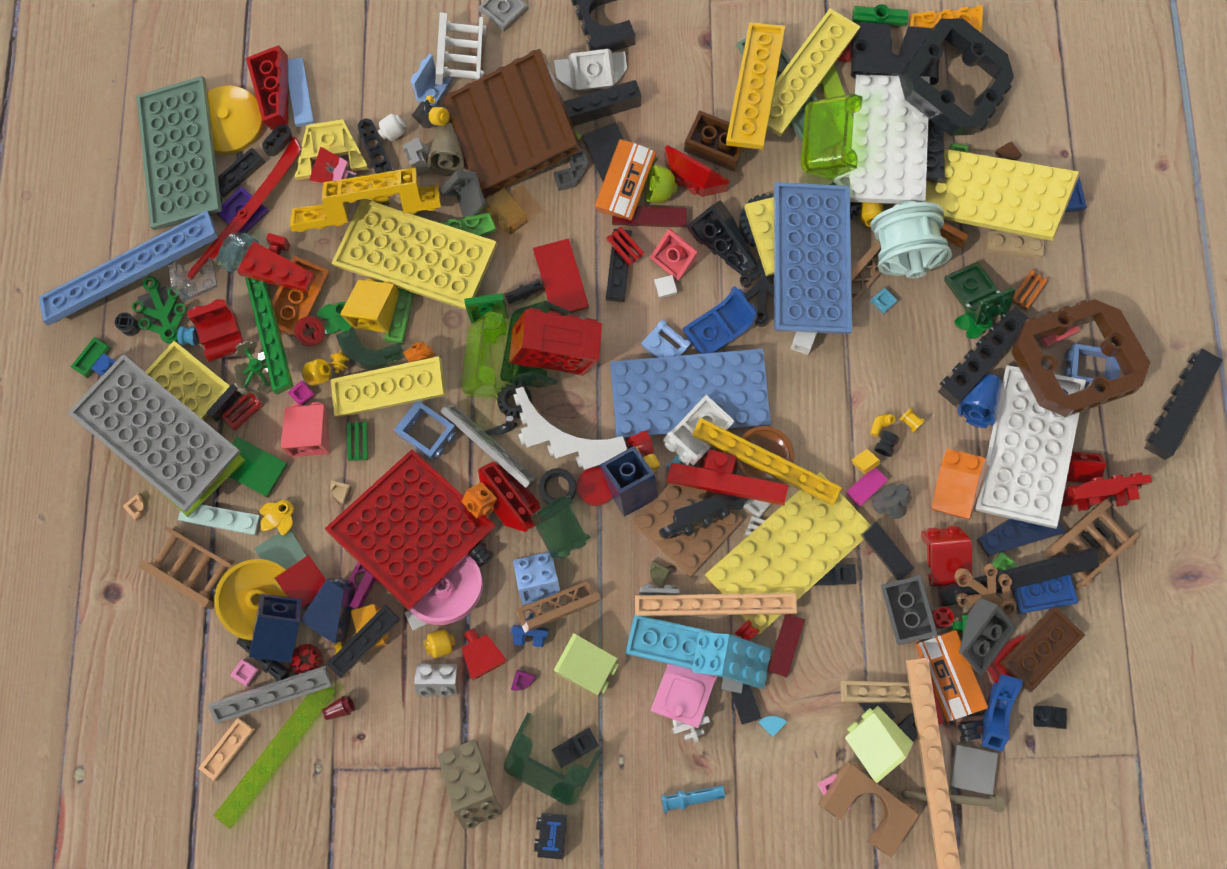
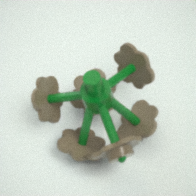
(246, 371)

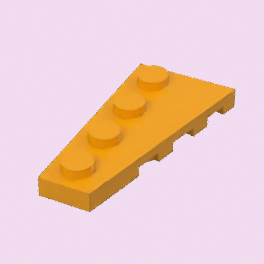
(929, 19)

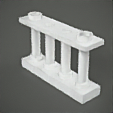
(445, 41)

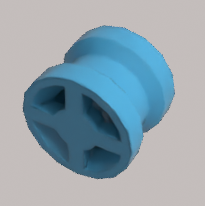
(187, 336)

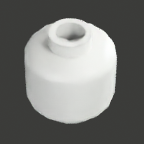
(392, 127)

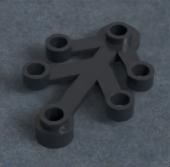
(762, 288)

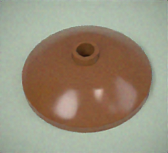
(770, 440)

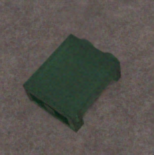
(559, 527)

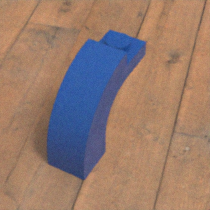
(997, 715)

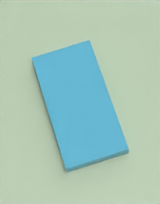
(663, 641)

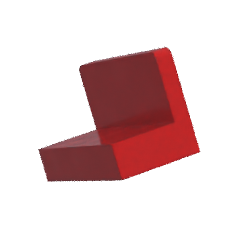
(1085, 466)

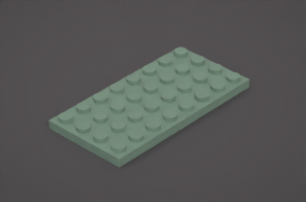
(178, 153)

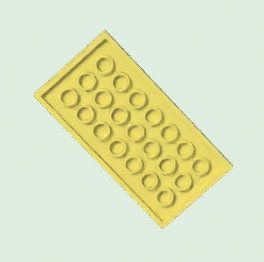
(1003, 194)
(414, 253)
(790, 550)

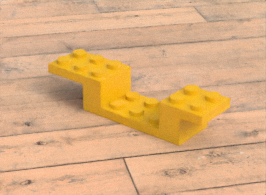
(339, 192)

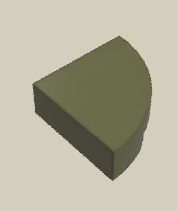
(658, 573)

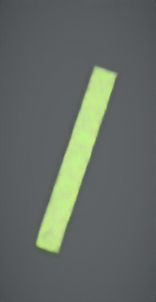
(273, 756)

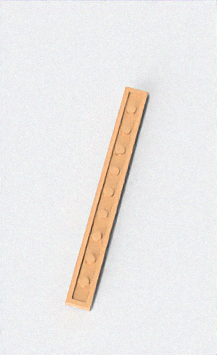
(933, 764)

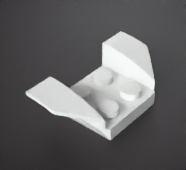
(591, 69)

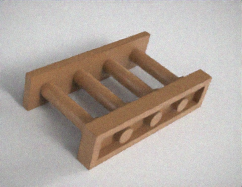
(1086, 524)
(187, 587)

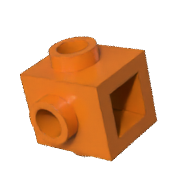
(418, 352)
(479, 500)

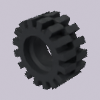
(504, 395)

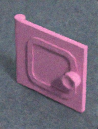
(683, 695)

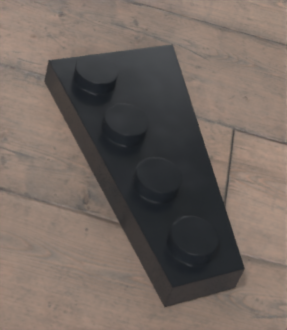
(935, 154)

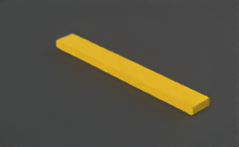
(766, 461)

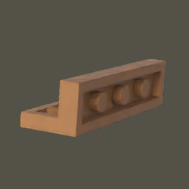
(863, 265)
(561, 611)

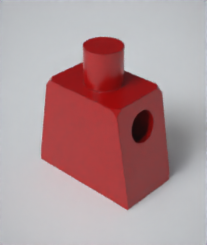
(719, 462)
(481, 654)

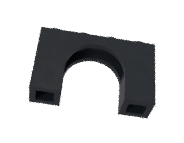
(599, 36)

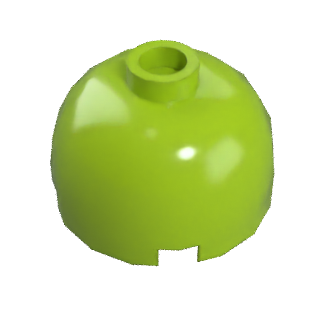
(661, 185)

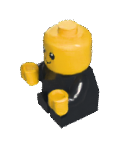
(430, 116)

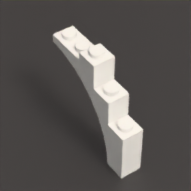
(561, 444)

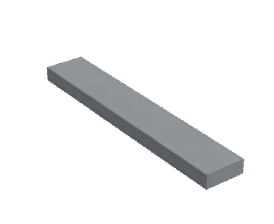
(490, 446)
(270, 694)

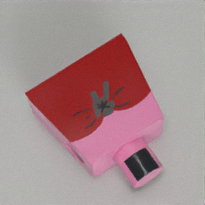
(329, 168)

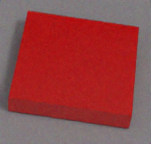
(301, 580)

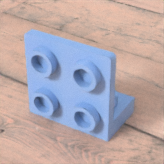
(424, 82)
(536, 577)

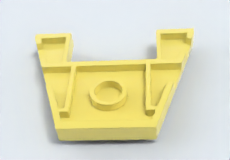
(333, 137)

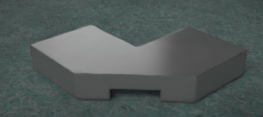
(571, 177)

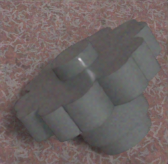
(892, 500)

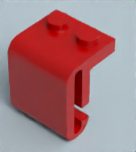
(216, 329)
(946, 553)

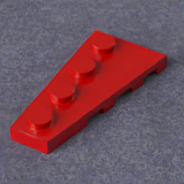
(274, 269)

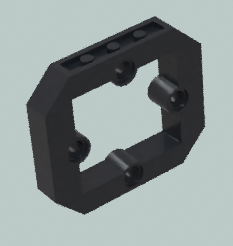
(941, 105)

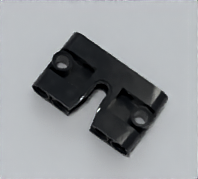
(877, 53)

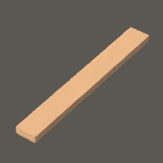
(715, 604)

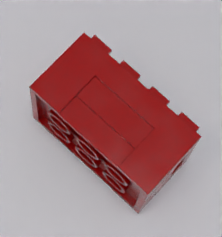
(555, 342)

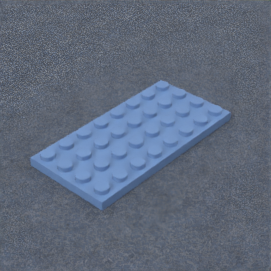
(812, 258)
(663, 390)

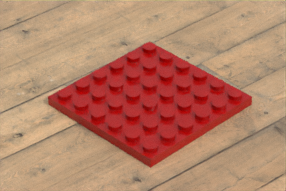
(409, 529)

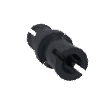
(523, 291)

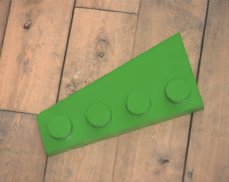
(477, 224)

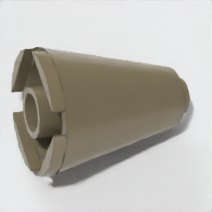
(445, 152)

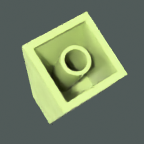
(586, 665)
(878, 743)

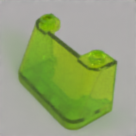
(825, 136)
(477, 378)

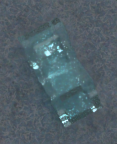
(234, 250)

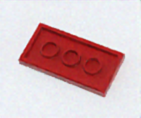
(561, 275)

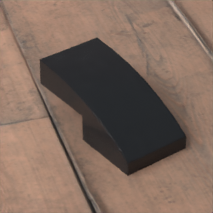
(839, 575)
(575, 748)

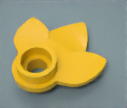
(275, 518)

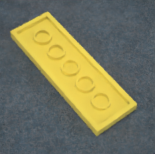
(388, 387)

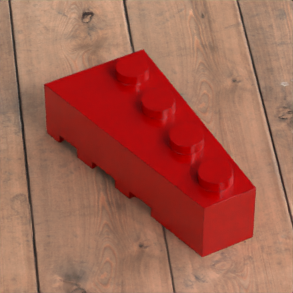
(270, 83)

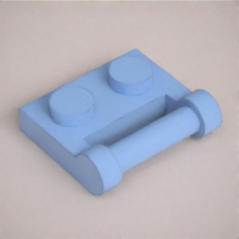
(660, 347)

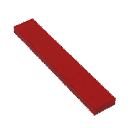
(727, 483)

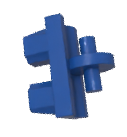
(539, 634)

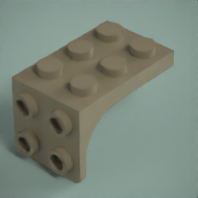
(468, 785)

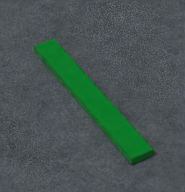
(269, 335)

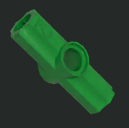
(890, 16)

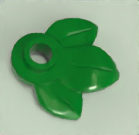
(334, 320)
(973, 331)

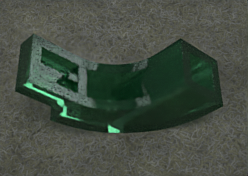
(364, 357)

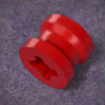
(945, 614)
(747, 631)

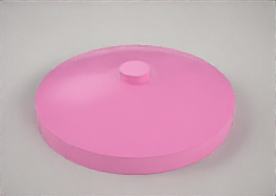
(453, 596)

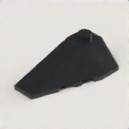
(722, 236)

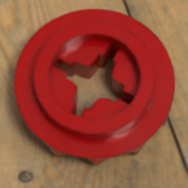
(317, 334)
(305, 650)

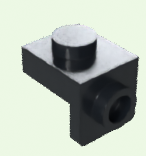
(1050, 717)

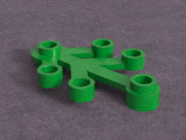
(161, 313)

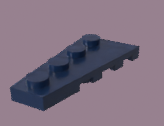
(1015, 534)

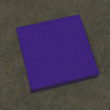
(236, 203)

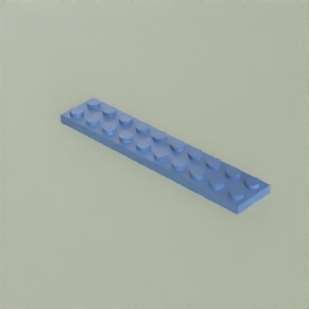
(127, 268)

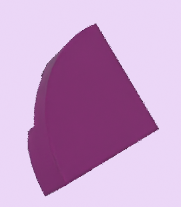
(522, 680)

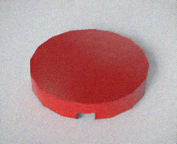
(593, 487)

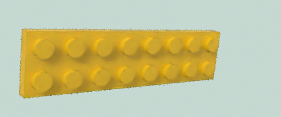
(755, 86)

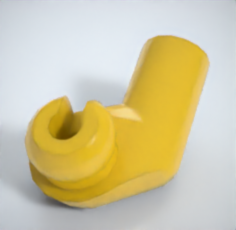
(881, 422)

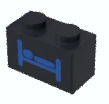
(551, 835)

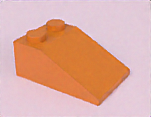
(959, 483)

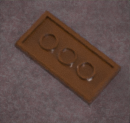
(1042, 649)

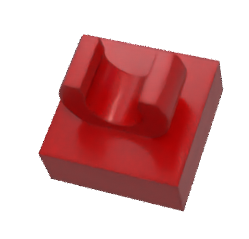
(277, 243)

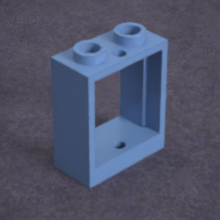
(1072, 354)
(411, 418)

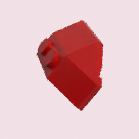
(694, 175)
(513, 501)

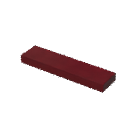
(655, 217)

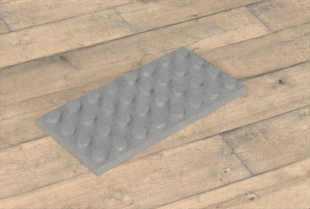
(154, 433)

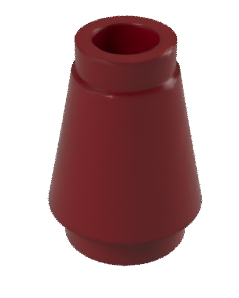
(339, 708)

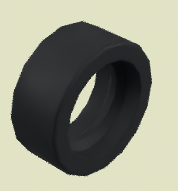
(557, 472)

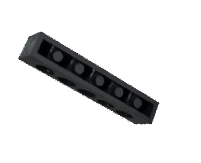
(950, 388)

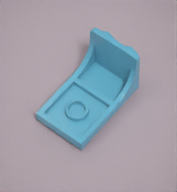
(731, 659)

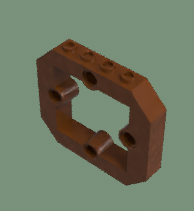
(1114, 330)

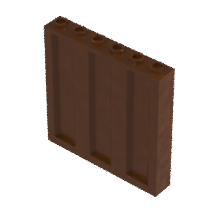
(512, 123)

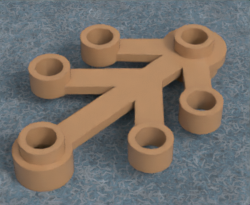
(987, 593)

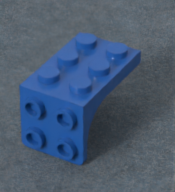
(722, 323)

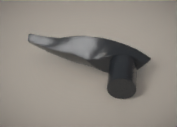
(504, 428)

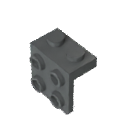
(468, 192)

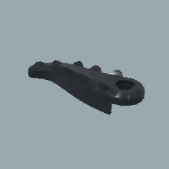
(701, 515)

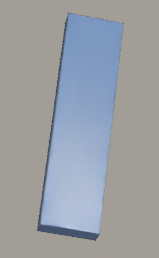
(299, 93)

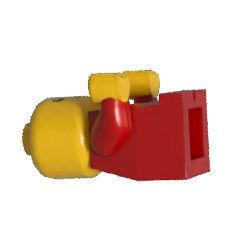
(644, 445)

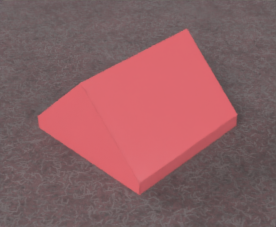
(674, 255)

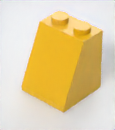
(371, 305)

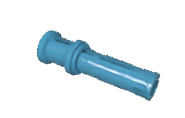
(682, 799)

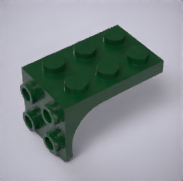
(979, 293)

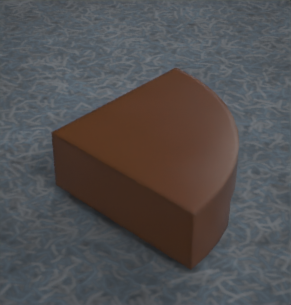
(1008, 151)

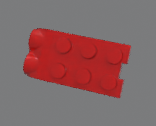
(1100, 489)

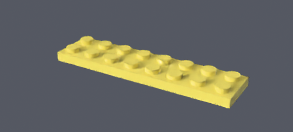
(809, 68)

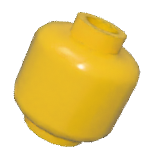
(869, 212)
(316, 372)
(439, 643)

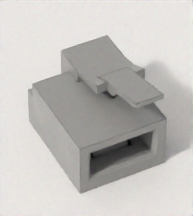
(415, 154)

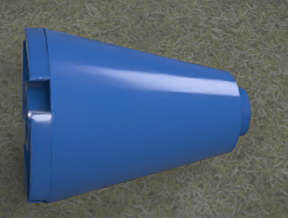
(982, 402)

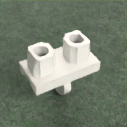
(679, 727)

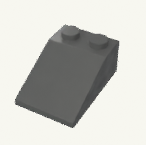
(985, 634)

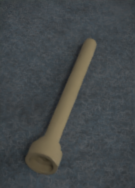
(994, 802)

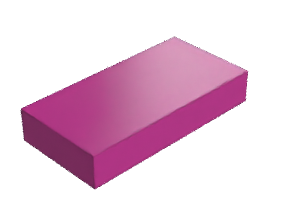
(866, 486)

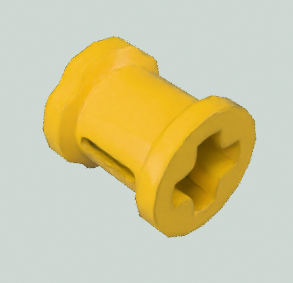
(912, 419)

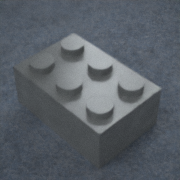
(909, 610)

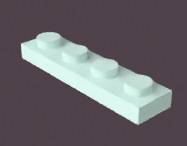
(223, 519)

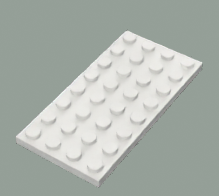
(888, 143)
(1028, 454)

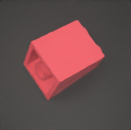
(305, 430)

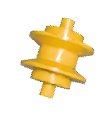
(339, 361)

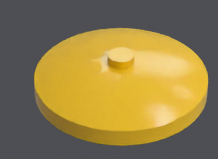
(234, 119)
(239, 594)

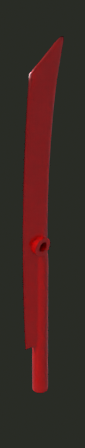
(243, 215)

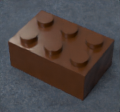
(708, 141)

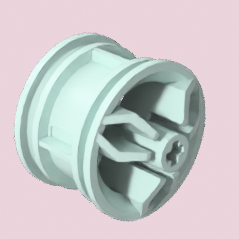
(911, 239)

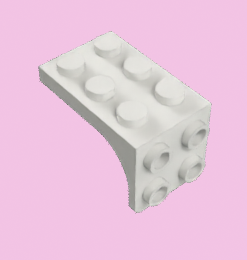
(680, 437)

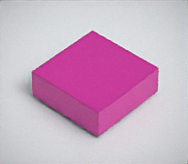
(301, 393)

